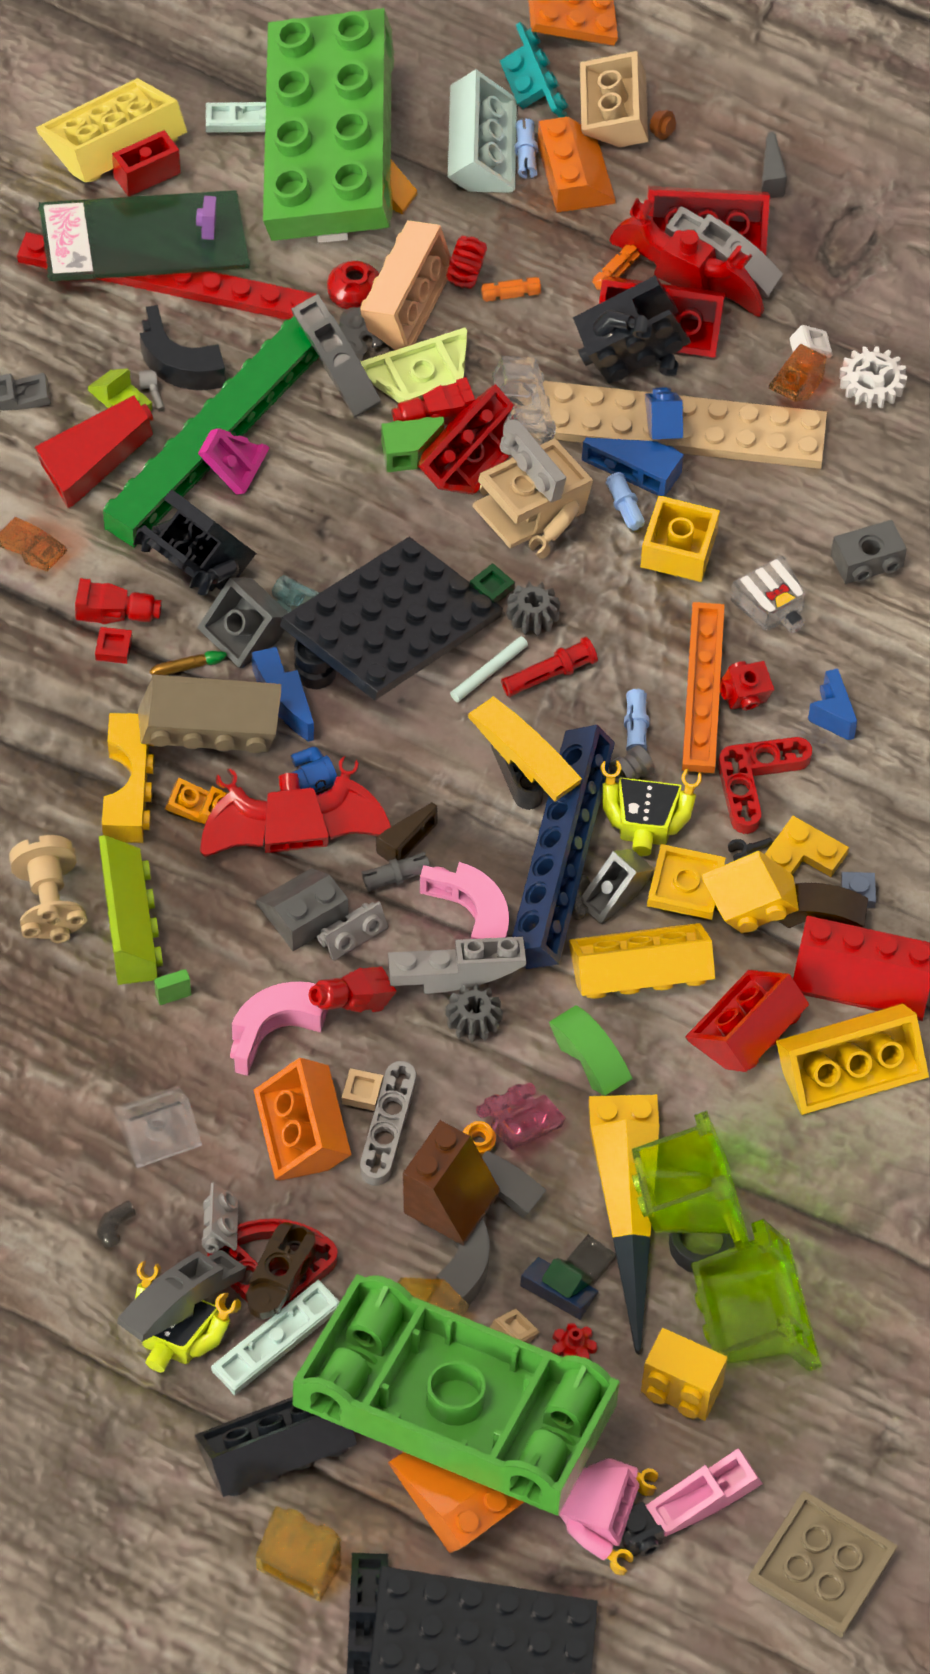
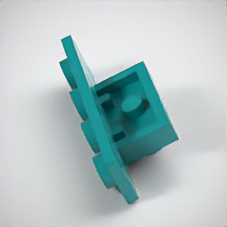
(529, 74)

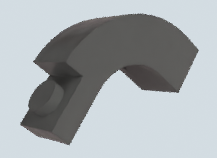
(470, 1265)

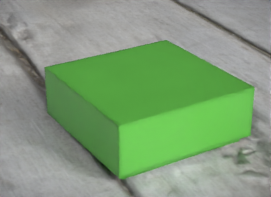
(172, 987)

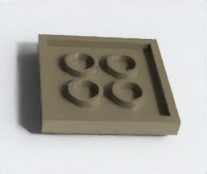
(822, 1563)

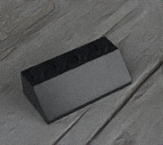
(268, 1445)

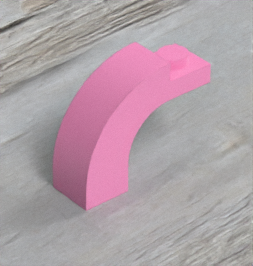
(473, 891)
(268, 1010)

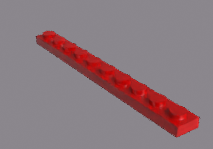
(198, 286)

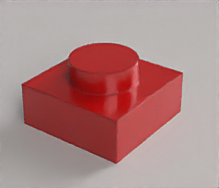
(113, 645)

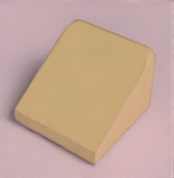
(516, 1326)

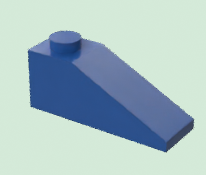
(642, 462)

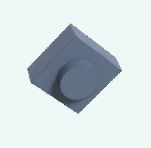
(861, 883)

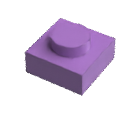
(207, 217)

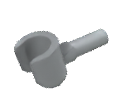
(149, 381)

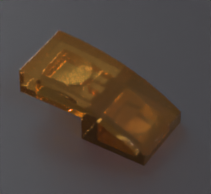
(33, 544)

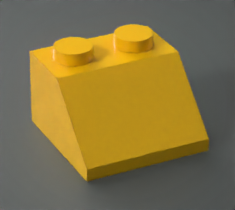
(752, 891)

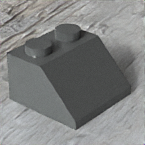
(243, 620)
(304, 907)

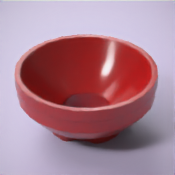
(348, 292)

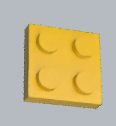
(679, 881)

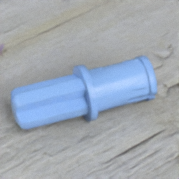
(625, 501)

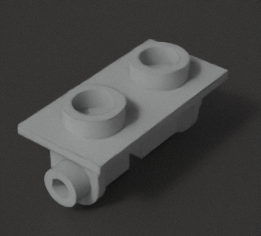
(358, 928)
(220, 1220)

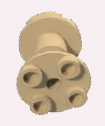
(44, 867)

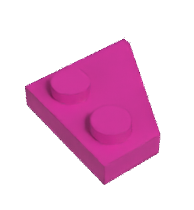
(233, 458)

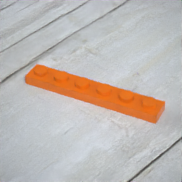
(703, 687)

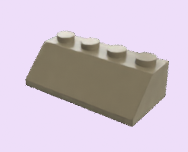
(209, 713)

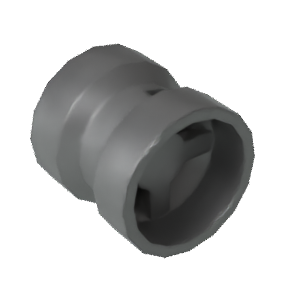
(634, 765)

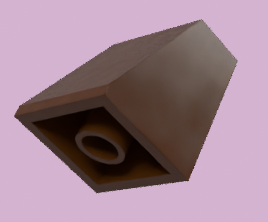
(448, 1184)

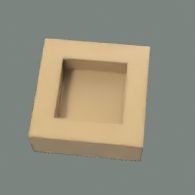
(362, 1089)

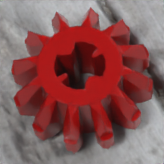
(466, 261)

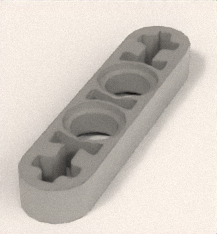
(385, 1122)

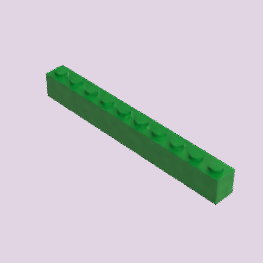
(232, 409)

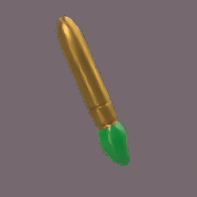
(188, 663)

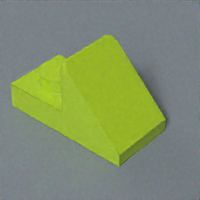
(116, 387)

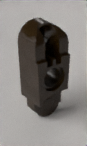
(268, 1291)

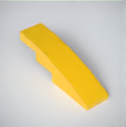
(525, 747)

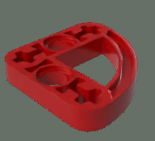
(264, 1229)

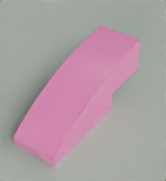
(704, 1493)

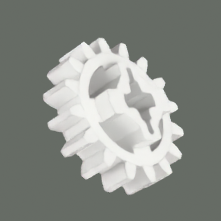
(870, 375)

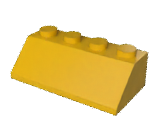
(642, 960)
(853, 1058)

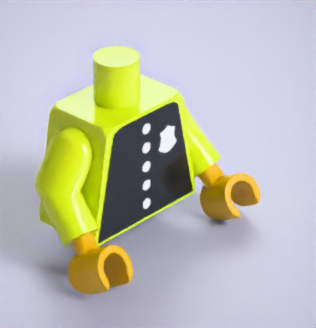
(647, 809)
(191, 1336)

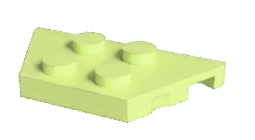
(419, 367)

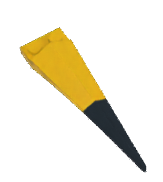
(615, 1129)

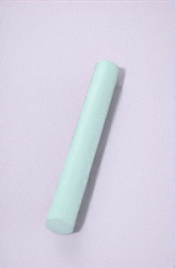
(489, 669)

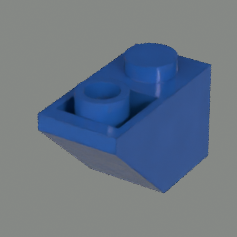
(664, 414)

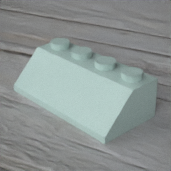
(482, 135)

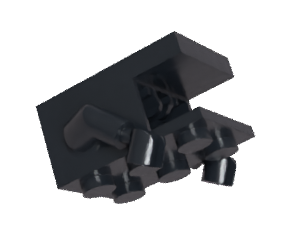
(632, 332)
(196, 546)

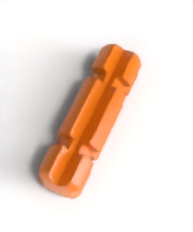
(617, 265)
(510, 289)

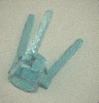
(290, 592)

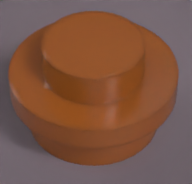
(662, 124)

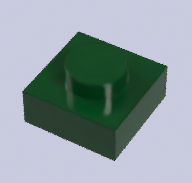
(493, 583)

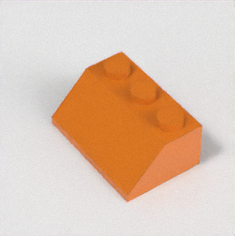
(573, 166)
(302, 1120)

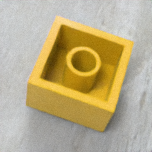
(679, 538)
(683, 1375)

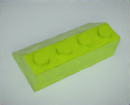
(128, 911)

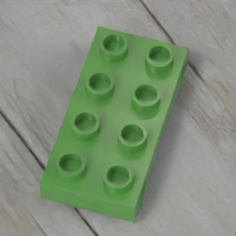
(328, 125)
(456, 1393)

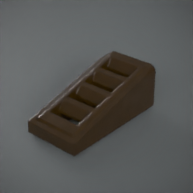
(407, 834)

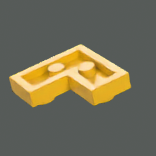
(804, 843)

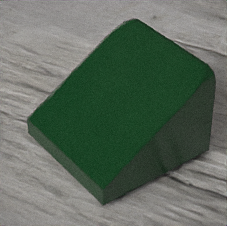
(566, 1278)

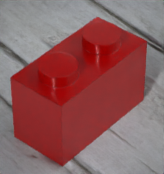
(146, 163)

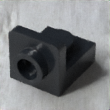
(641, 1532)

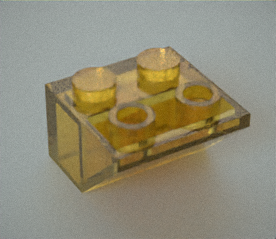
(299, 1553)

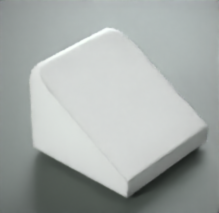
(812, 338)

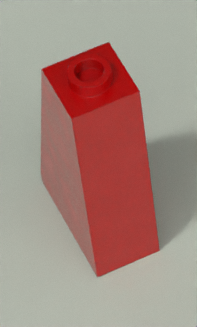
(94, 448)

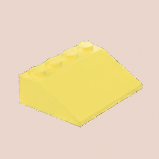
(109, 123)

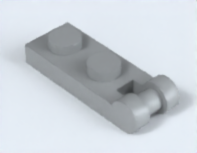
(533, 460)

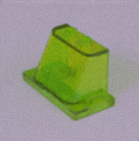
(689, 1184)
(755, 1301)

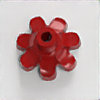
(574, 1341)

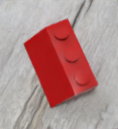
(749, 1019)

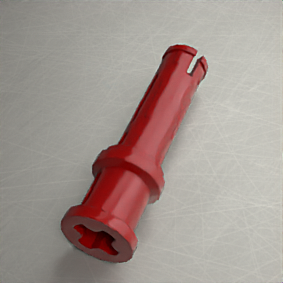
(562, 662)

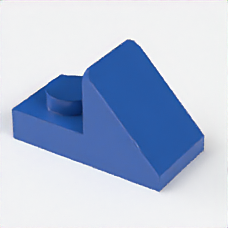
(834, 709)

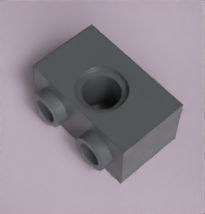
(852, 551)

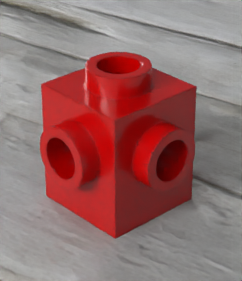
(746, 685)

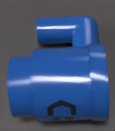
(317, 774)

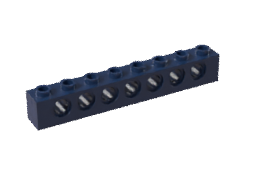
(562, 849)

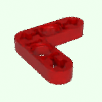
(749, 766)

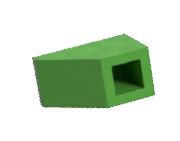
(407, 440)

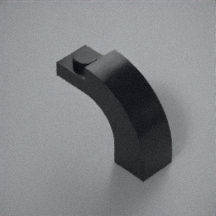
(179, 365)

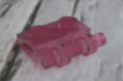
(524, 1123)

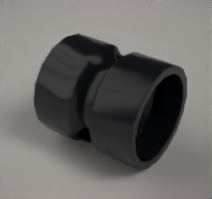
(312, 669)

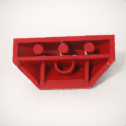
(468, 444)

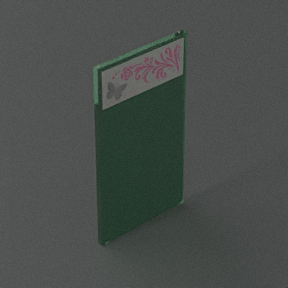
(140, 236)

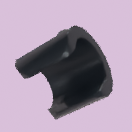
(739, 844)

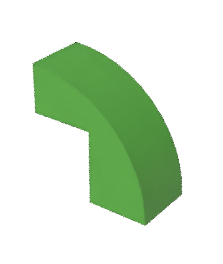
(586, 1041)

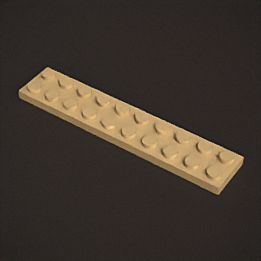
(709, 425)

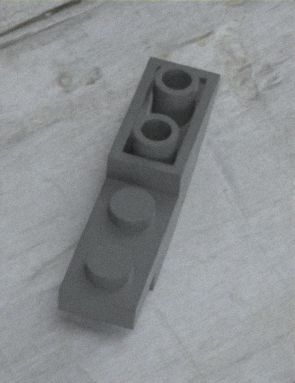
(336, 355)
(177, 1291)

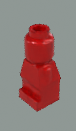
(441, 401)
(110, 604)
(356, 991)

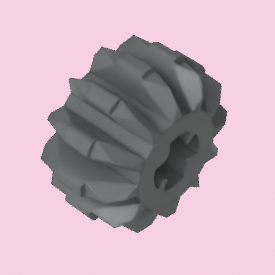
(533, 608)
(461, 1014)

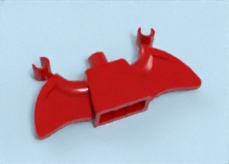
(687, 259)
(292, 816)

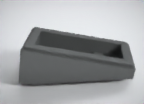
(774, 173)

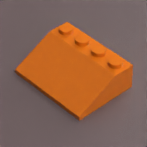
(451, 1503)

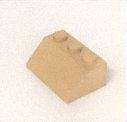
(614, 99)

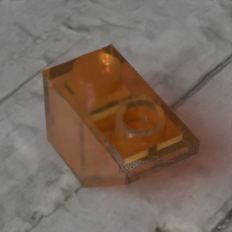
(800, 374)

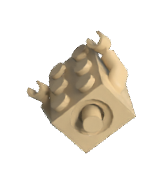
(521, 511)

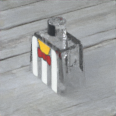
(771, 596)

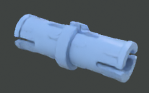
(526, 148)
(636, 719)

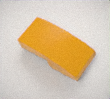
(193, 801)

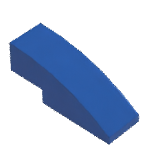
(293, 702)

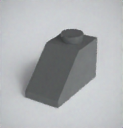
(616, 884)

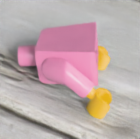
(601, 1507)

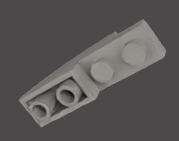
(725, 241)
(466, 965)

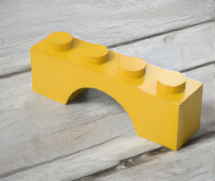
(124, 810)

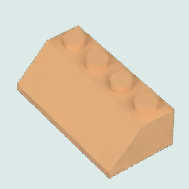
(407, 285)

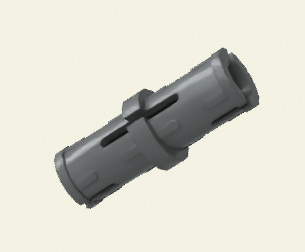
(395, 871)

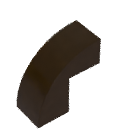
(827, 903)

